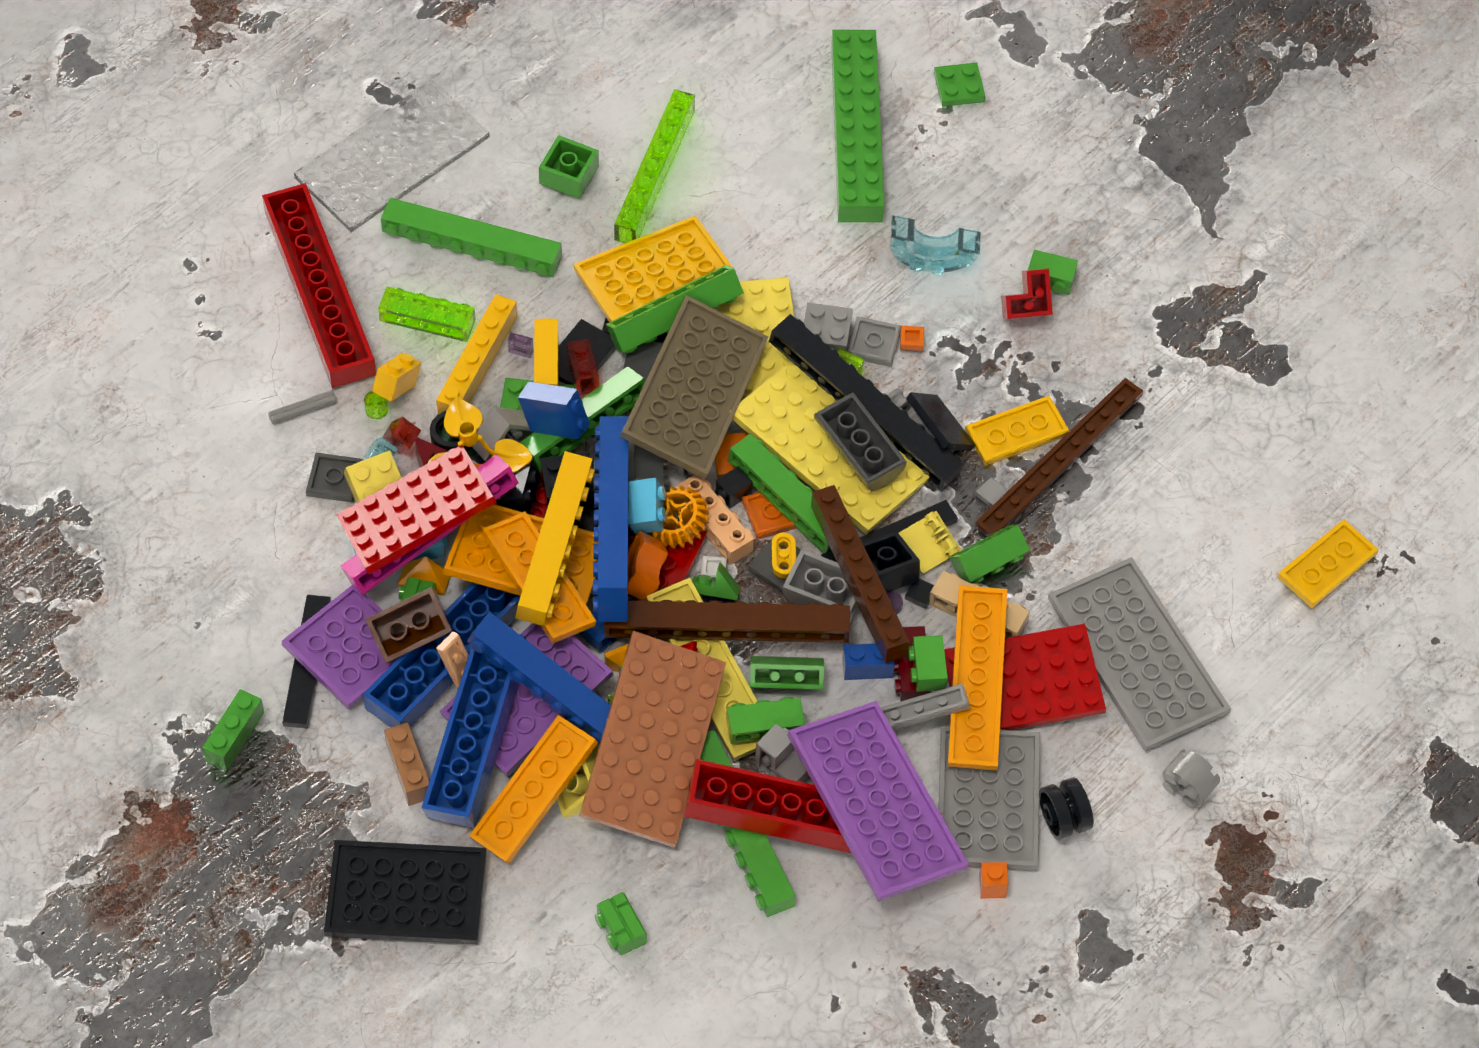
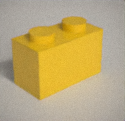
(396, 376)

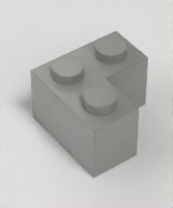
(499, 425)
(777, 756)

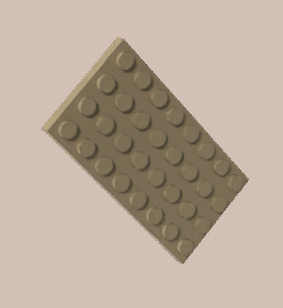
(694, 387)

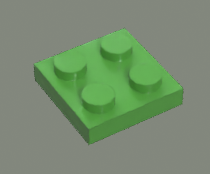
(959, 84)

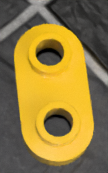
(783, 557)

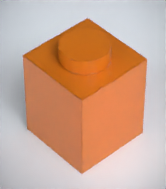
(993, 880)

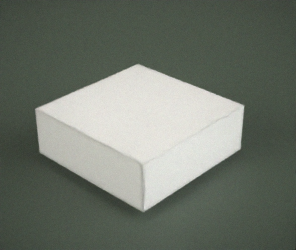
(710, 565)

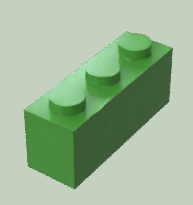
(990, 554)
(786, 672)
(753, 721)
(233, 730)

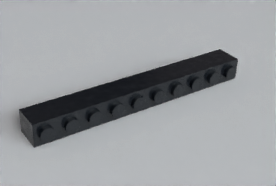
(841, 379)

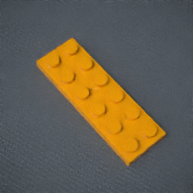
(514, 546)
(533, 789)

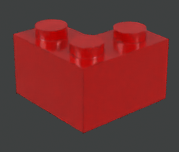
(1035, 298)

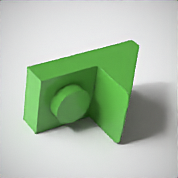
(723, 586)

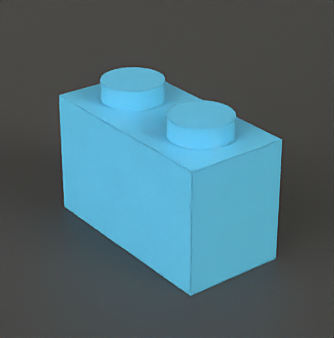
(646, 505)

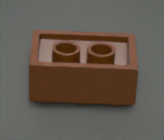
(409, 624)

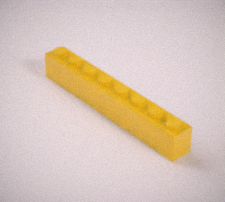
(554, 539)

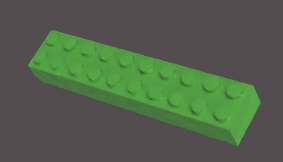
(857, 126)

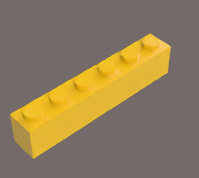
(479, 352)

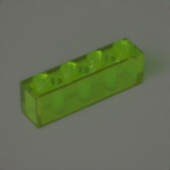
(427, 314)

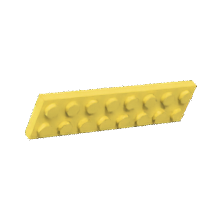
(733, 685)

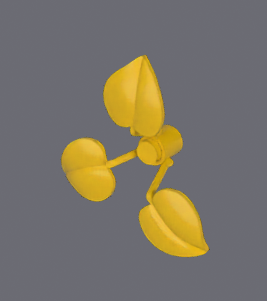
(465, 419)

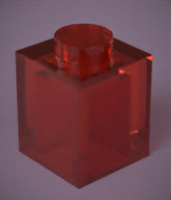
(402, 434)

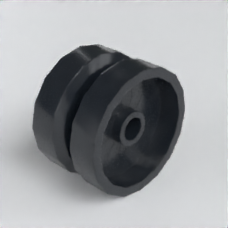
(1066, 808)

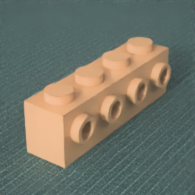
(724, 528)

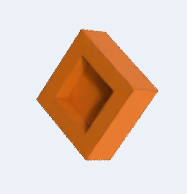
(912, 338)

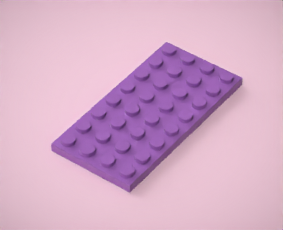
(877, 800)

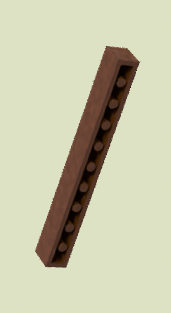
(734, 621)

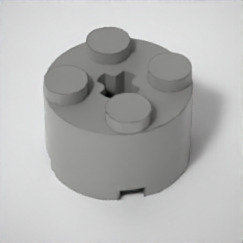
(1190, 778)

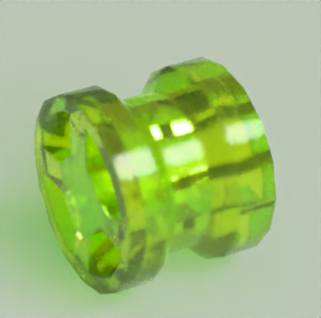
(371, 401)

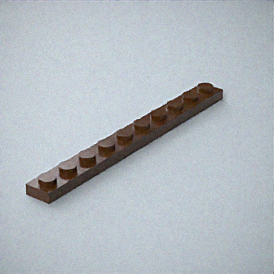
(1059, 458)

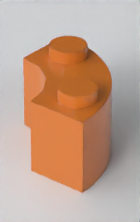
(644, 565)

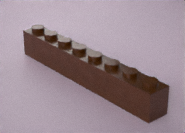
(860, 574)

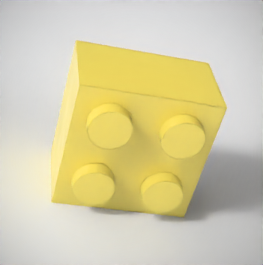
(371, 475)

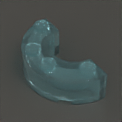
(930, 252)

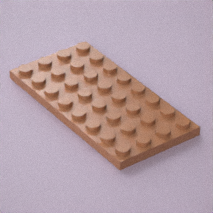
(652, 739)

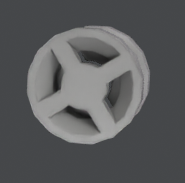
(899, 400)

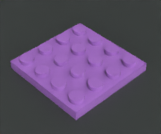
(340, 647)

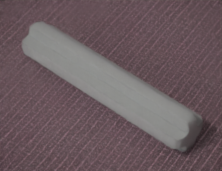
(302, 407)

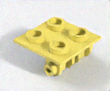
(930, 541)

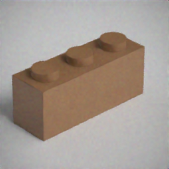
(407, 763)

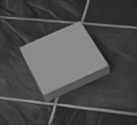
(874, 341)

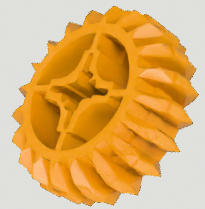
(692, 515)

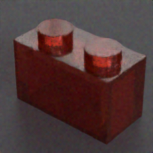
(582, 366)

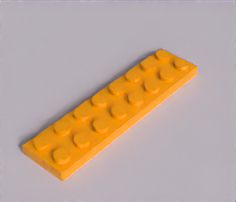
(980, 668)

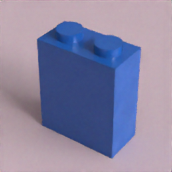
(553, 410)

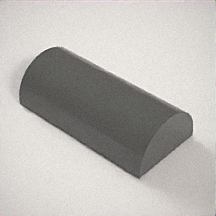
(861, 442)

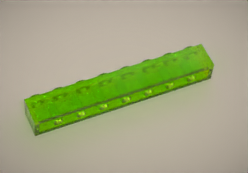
(654, 167)

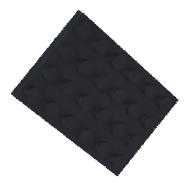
(405, 892)

